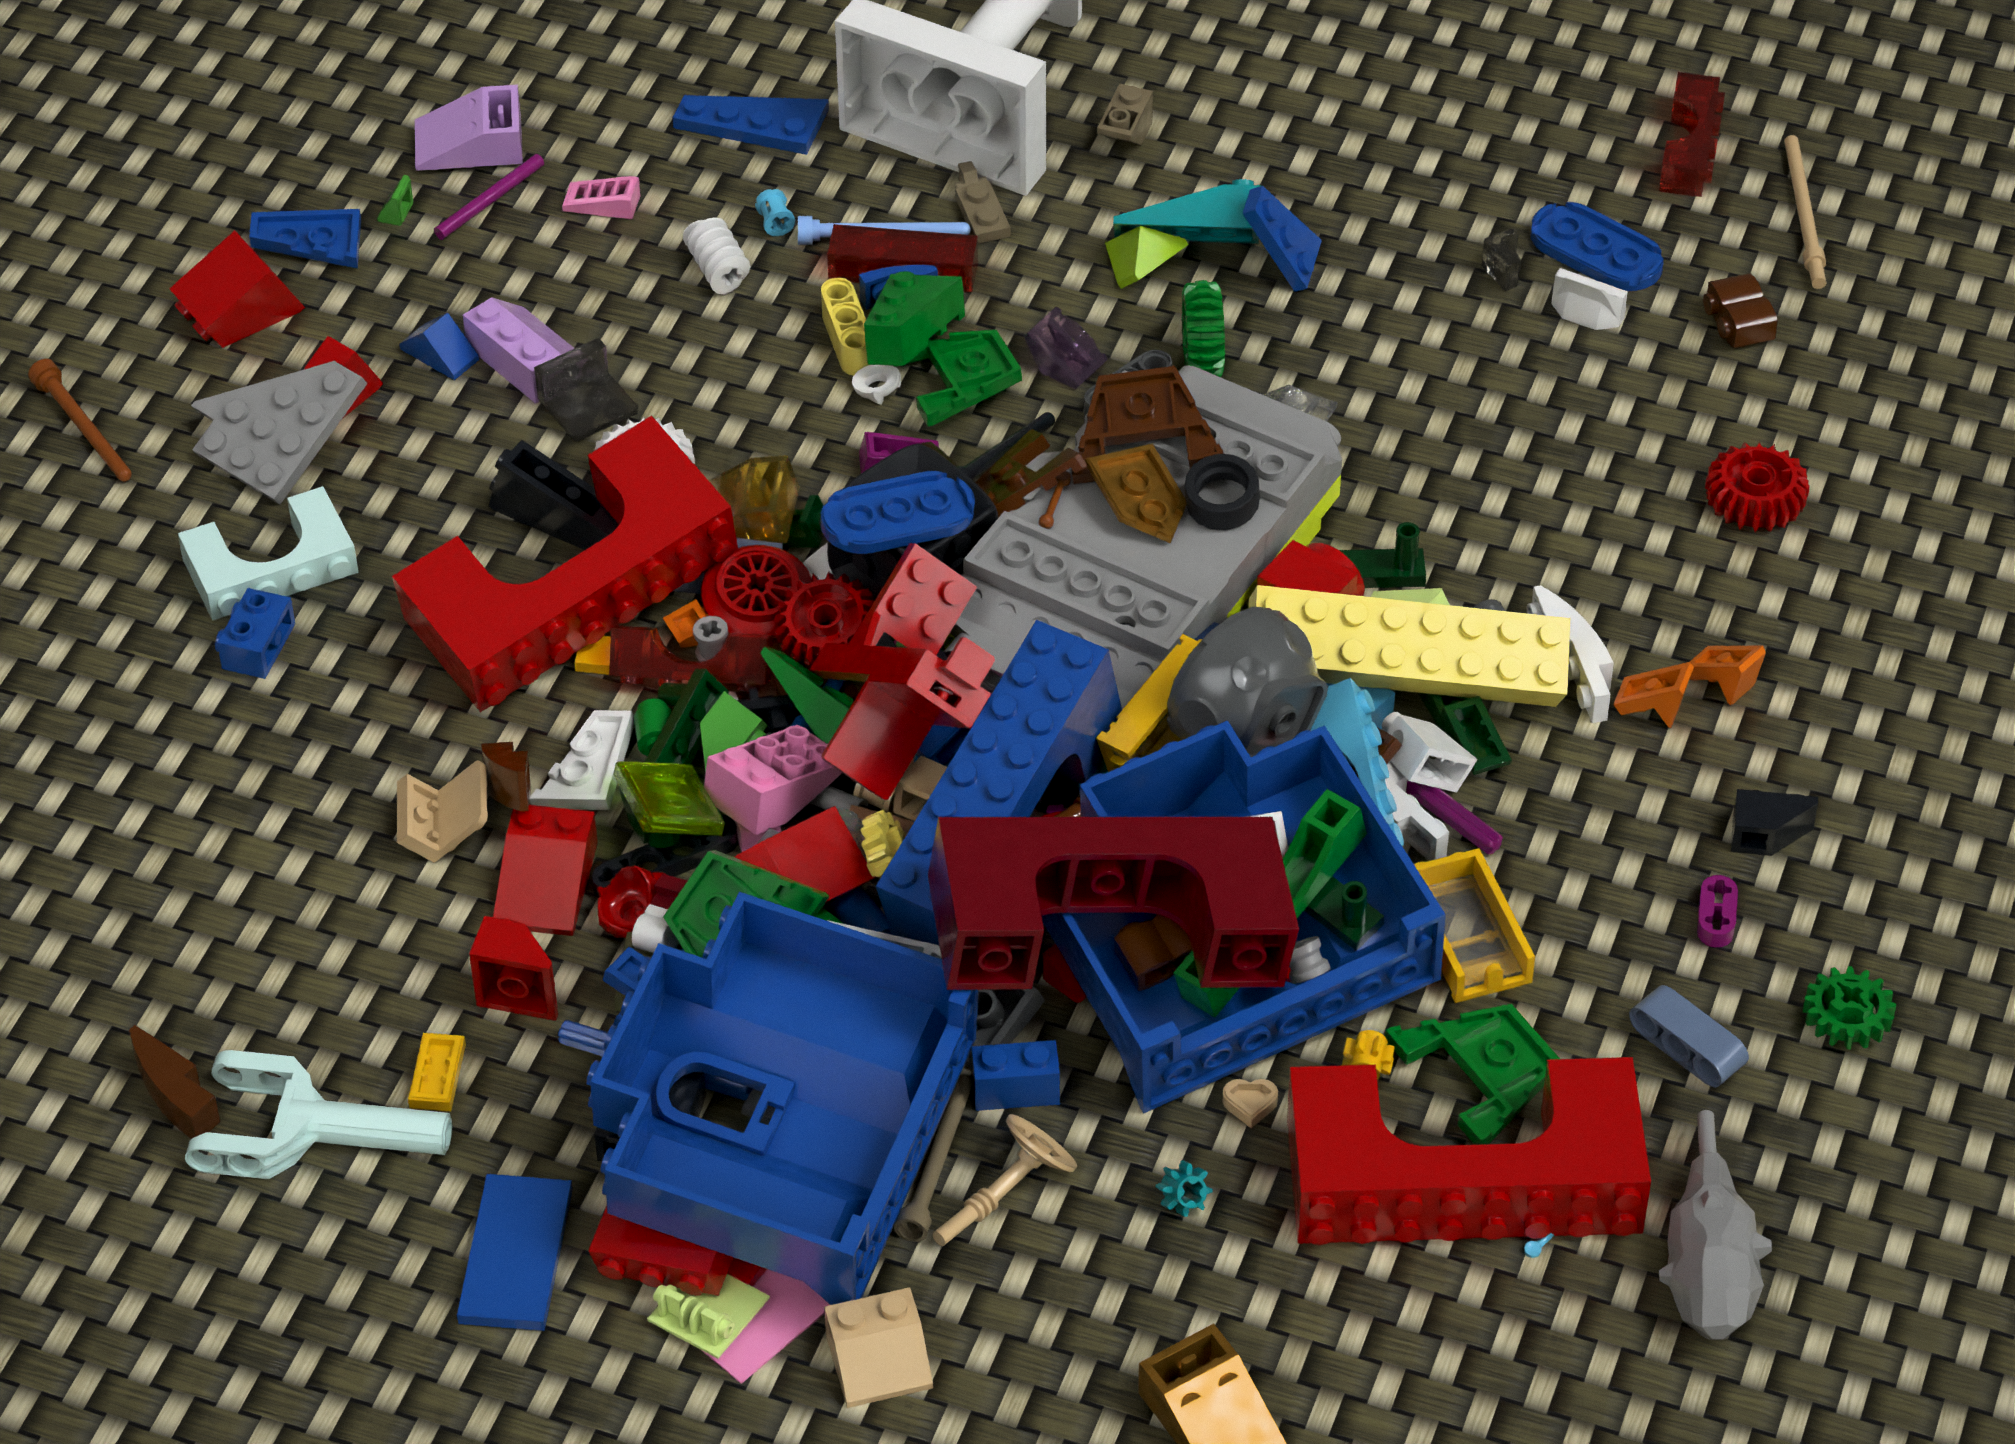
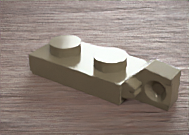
(980, 205)

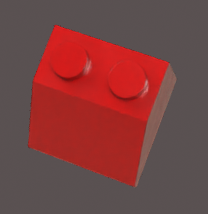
(512, 970)

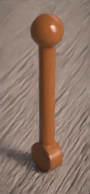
(1047, 520)

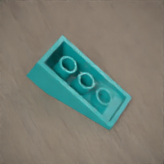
(1197, 217)

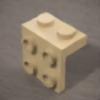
(439, 820)

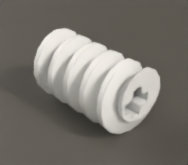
(717, 254)

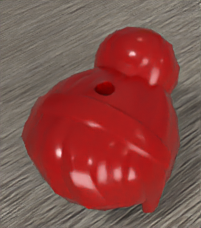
(626, 899)

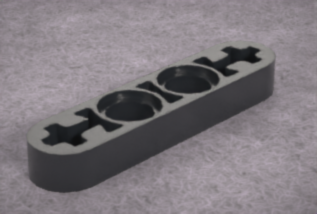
(665, 858)

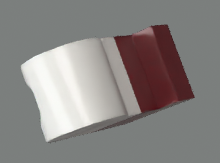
(651, 925)

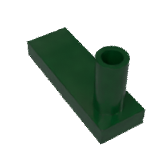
(1393, 567)
(682, 732)
(1346, 912)

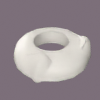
(874, 373)

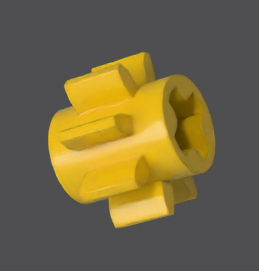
(1369, 1049)

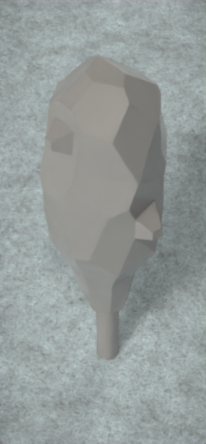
(1713, 1246)

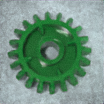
(1203, 327)

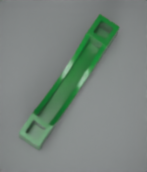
(1317, 851)

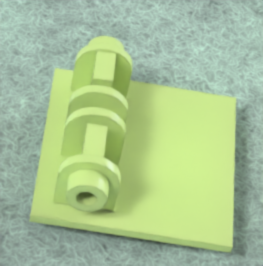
(707, 1319)

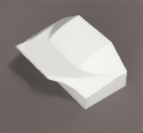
(1588, 301)

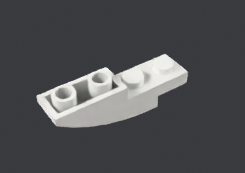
(1588, 657)
(1417, 826)

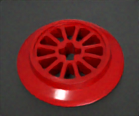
(718, 598)

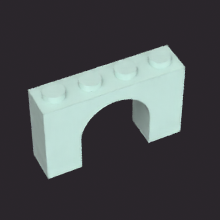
(319, 558)

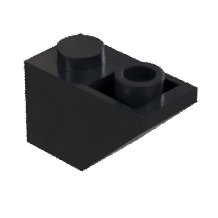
(1770, 820)

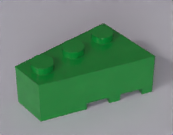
(910, 313)

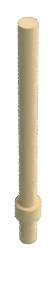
(1813, 255)

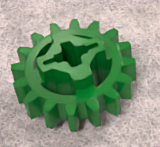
(1849, 1007)

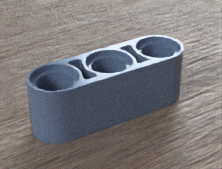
(1689, 1036)

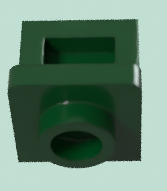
(805, 525)

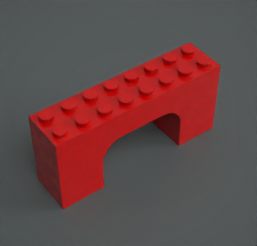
(508, 634)
(1370, 1186)

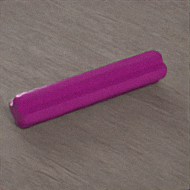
(1456, 816)

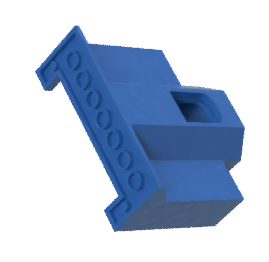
(839, 1038)
(1172, 1043)

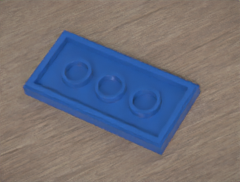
(515, 1252)

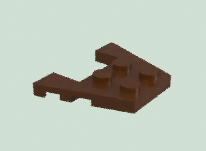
(1143, 408)
(1011, 480)

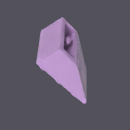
(471, 131)

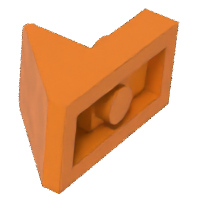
(1732, 666)
(1655, 689)

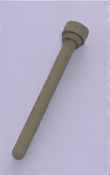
(915, 1219)

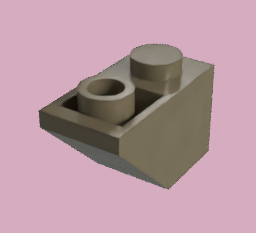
(1128, 115)

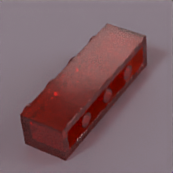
(865, 249)

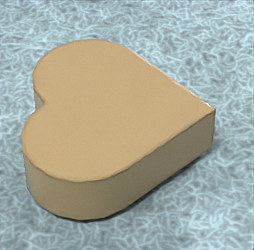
(1250, 1100)

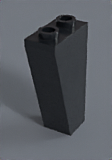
(548, 497)

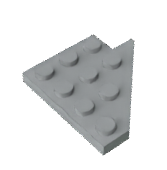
(276, 426)

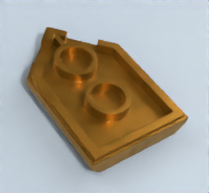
(1140, 490)

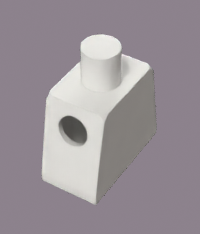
(1423, 740)

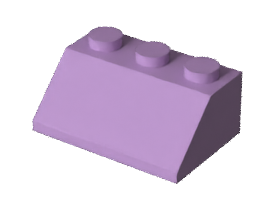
(512, 342)

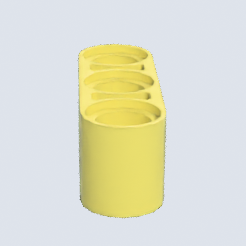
(844, 323)

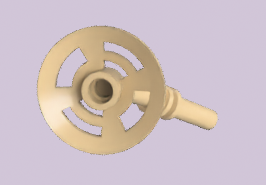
(1035, 1150)

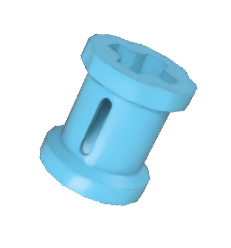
(775, 212)

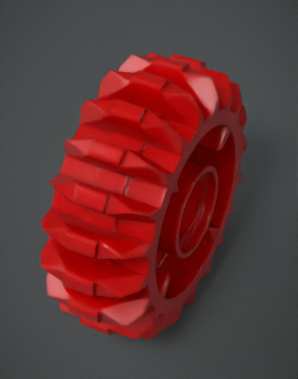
(1757, 486)
(821, 600)

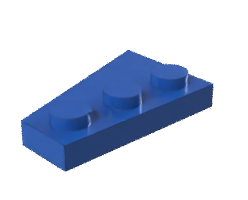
(309, 234)
(1283, 236)

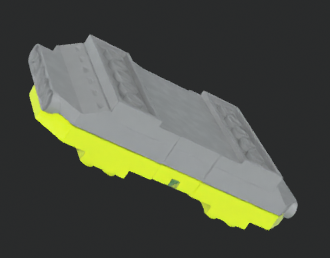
(1133, 587)

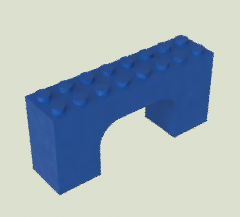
(1031, 727)

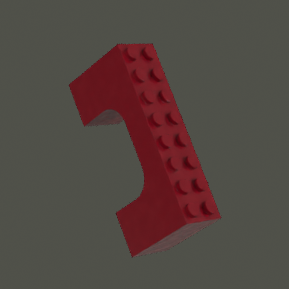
(1205, 873)

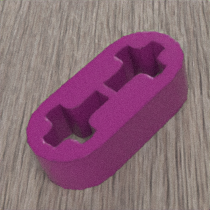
(1724, 911)

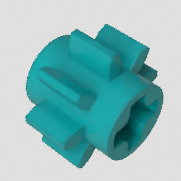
(1193, 1183)

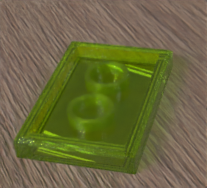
(668, 798)

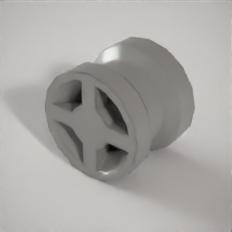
(1307, 961)

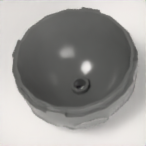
(1253, 674)

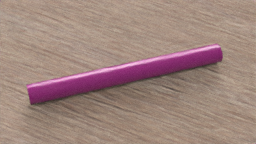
(488, 196)

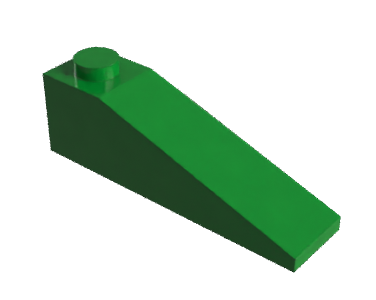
(819, 707)

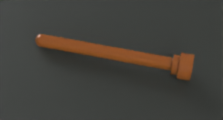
(47, 378)

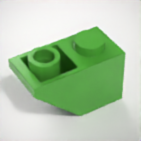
(729, 726)

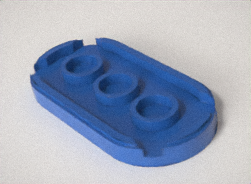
(1597, 246)
(897, 512)

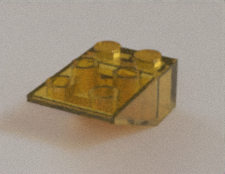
(760, 497)

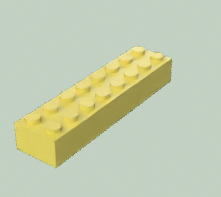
(1429, 645)

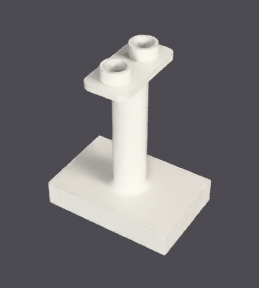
(950, 90)

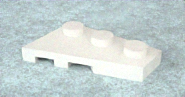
(586, 773)

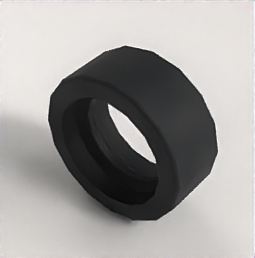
(1222, 468)

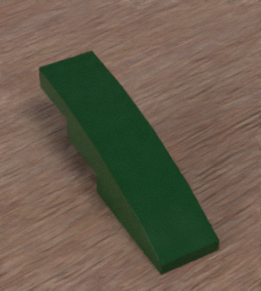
(1470, 727)

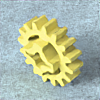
(881, 840)

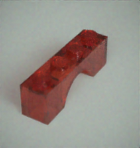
(1686, 159)
(642, 654)

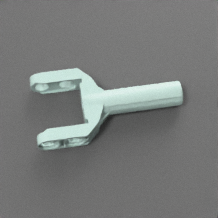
(306, 1119)

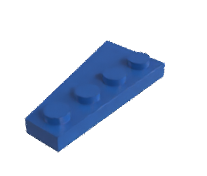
(761, 121)

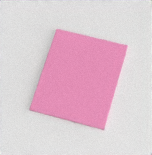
(781, 1320)

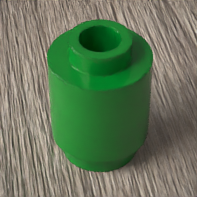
(649, 722)

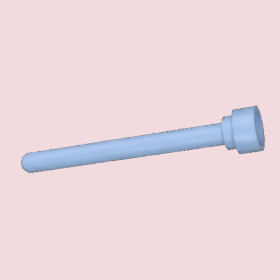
(812, 230)

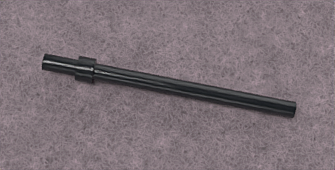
(991, 456)

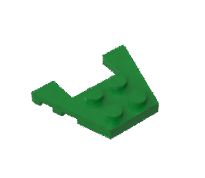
(972, 368)
(716, 883)
(1494, 1051)

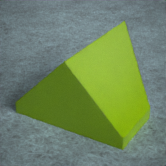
(1141, 252)

